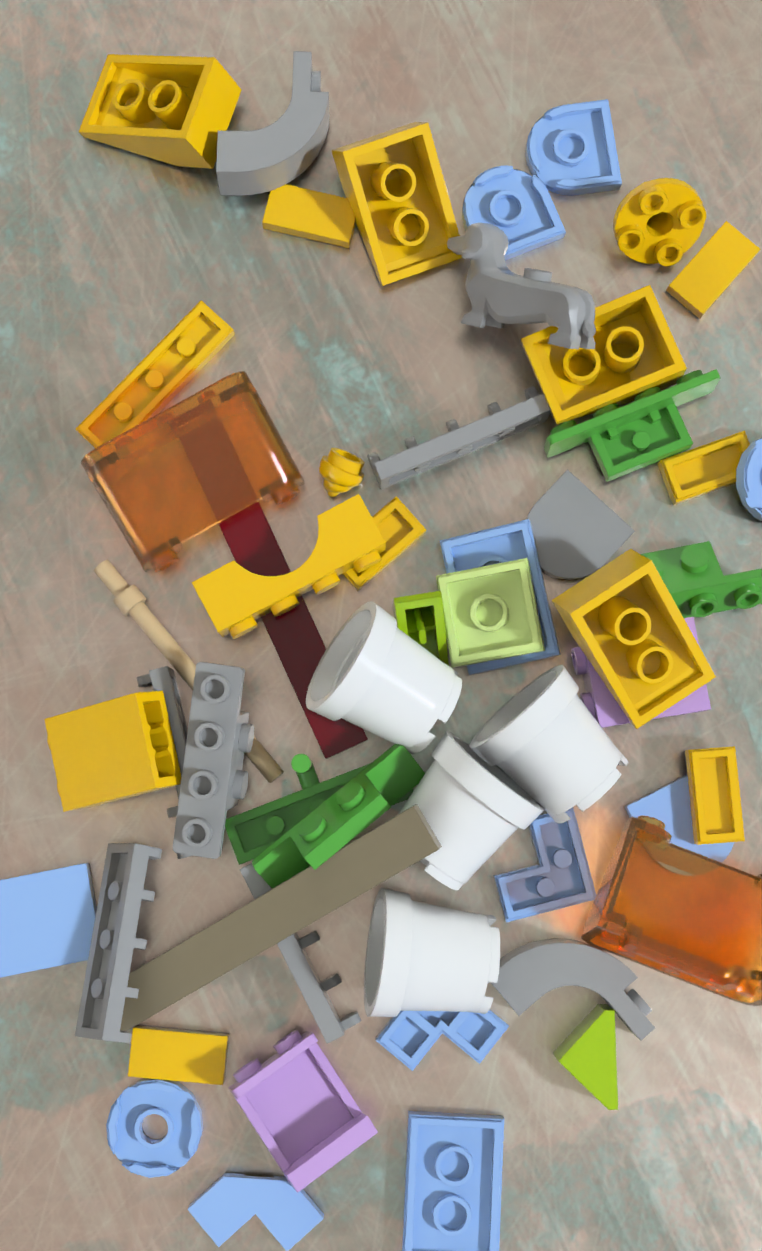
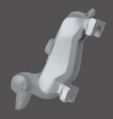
(510, 298)

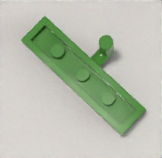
(262, 826)

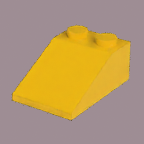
(162, 107)
(399, 200)
(629, 356)
(634, 636)

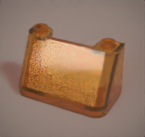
(192, 469)
(680, 914)

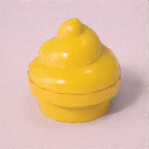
(340, 471)

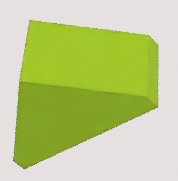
(423, 621)
(591, 1055)

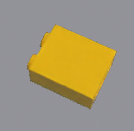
(113, 750)

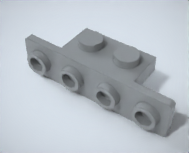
(212, 760)

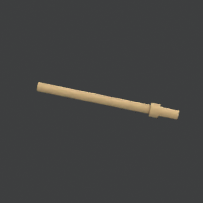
(132, 603)

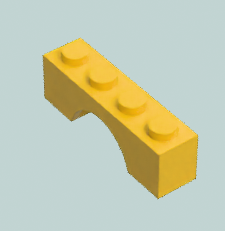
(239, 597)

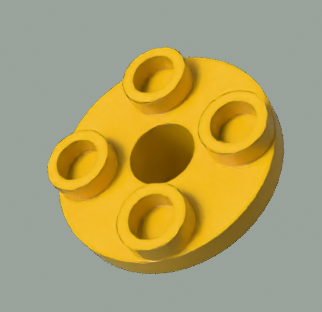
(659, 221)

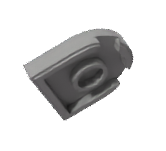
(575, 530)

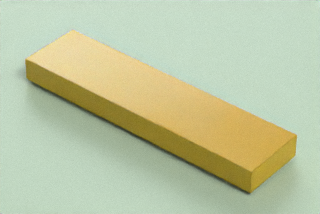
(158, 376)

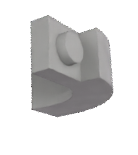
(282, 151)
(555, 963)

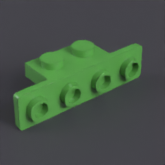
(637, 432)
(699, 584)
(340, 817)

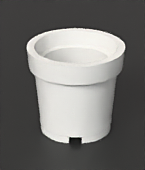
(383, 681)
(551, 745)
(468, 809)
(428, 958)

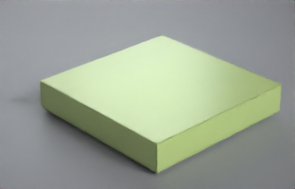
(490, 613)

